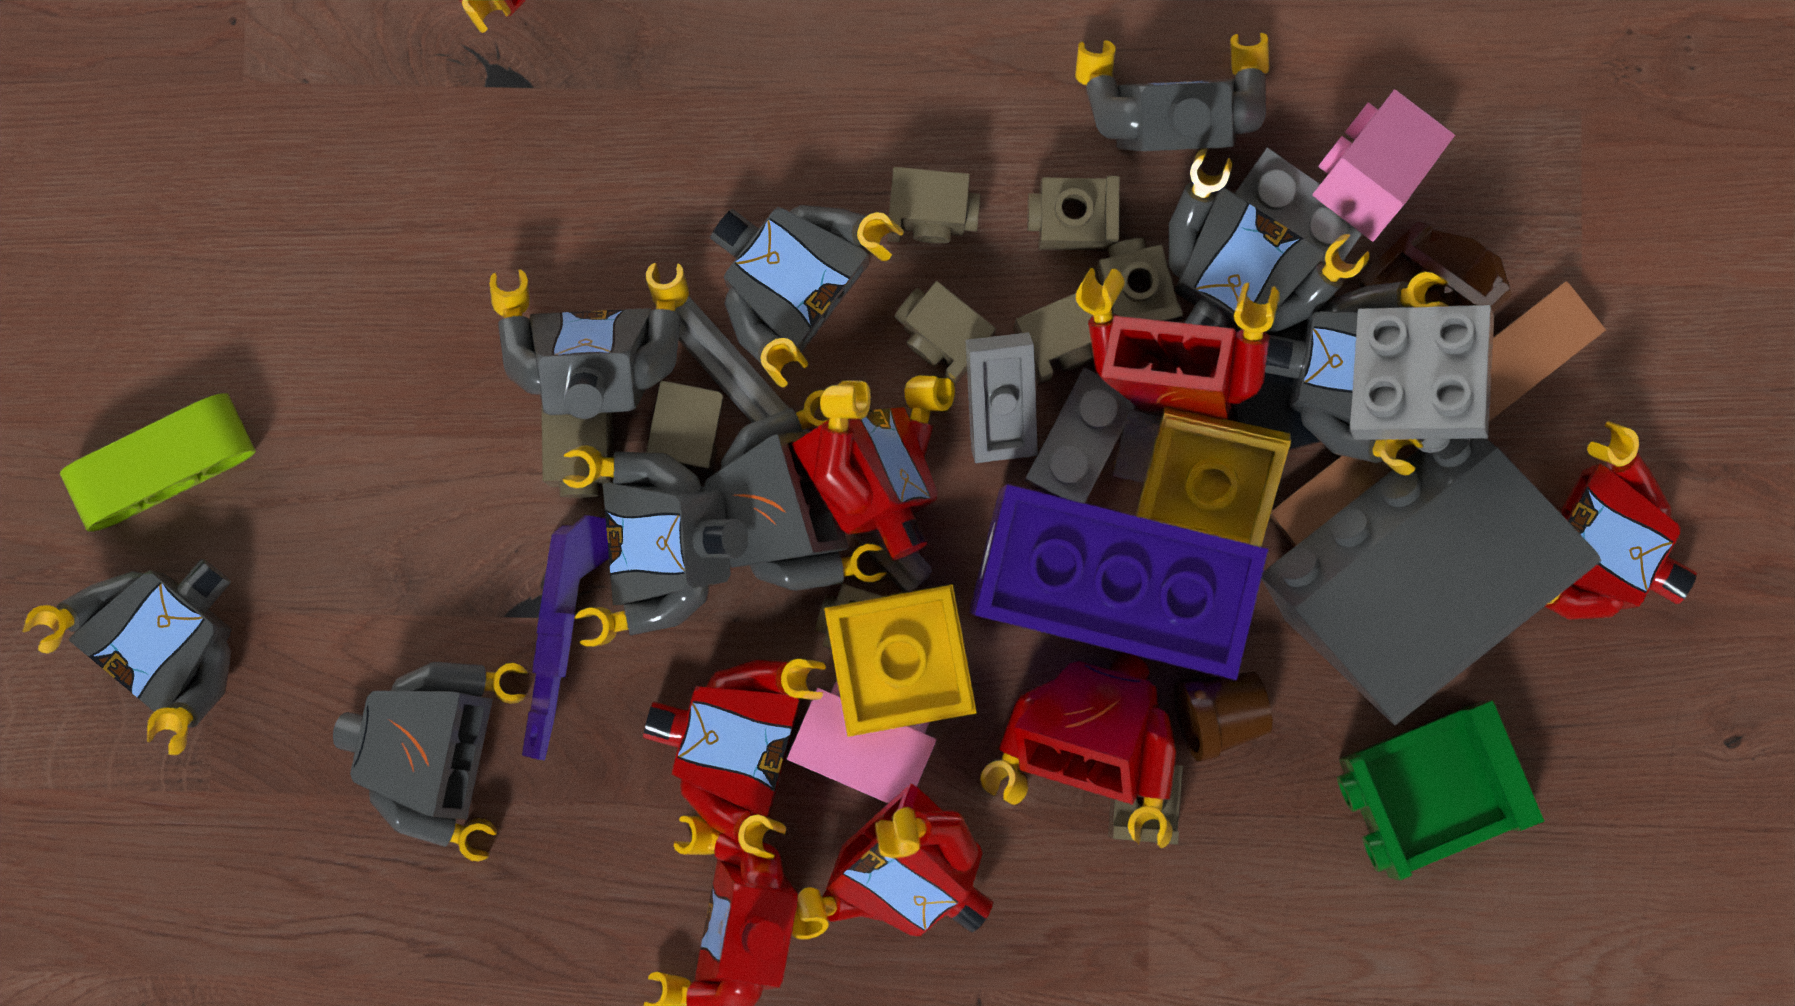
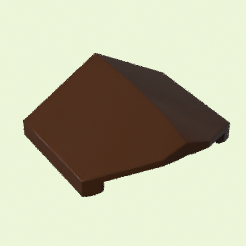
(1472, 270)

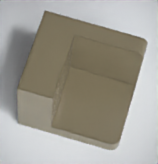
(686, 425)

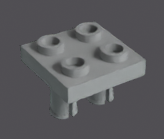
(1422, 374)

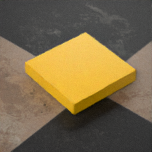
(1214, 476)
(900, 660)

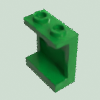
(1438, 790)

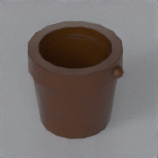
(1221, 713)

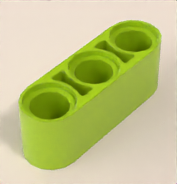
(157, 462)

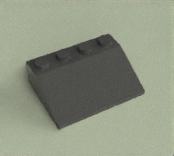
(1427, 573)

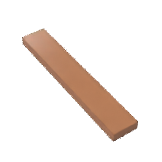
(1520, 360)

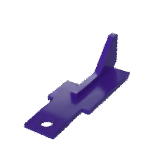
(571, 555)

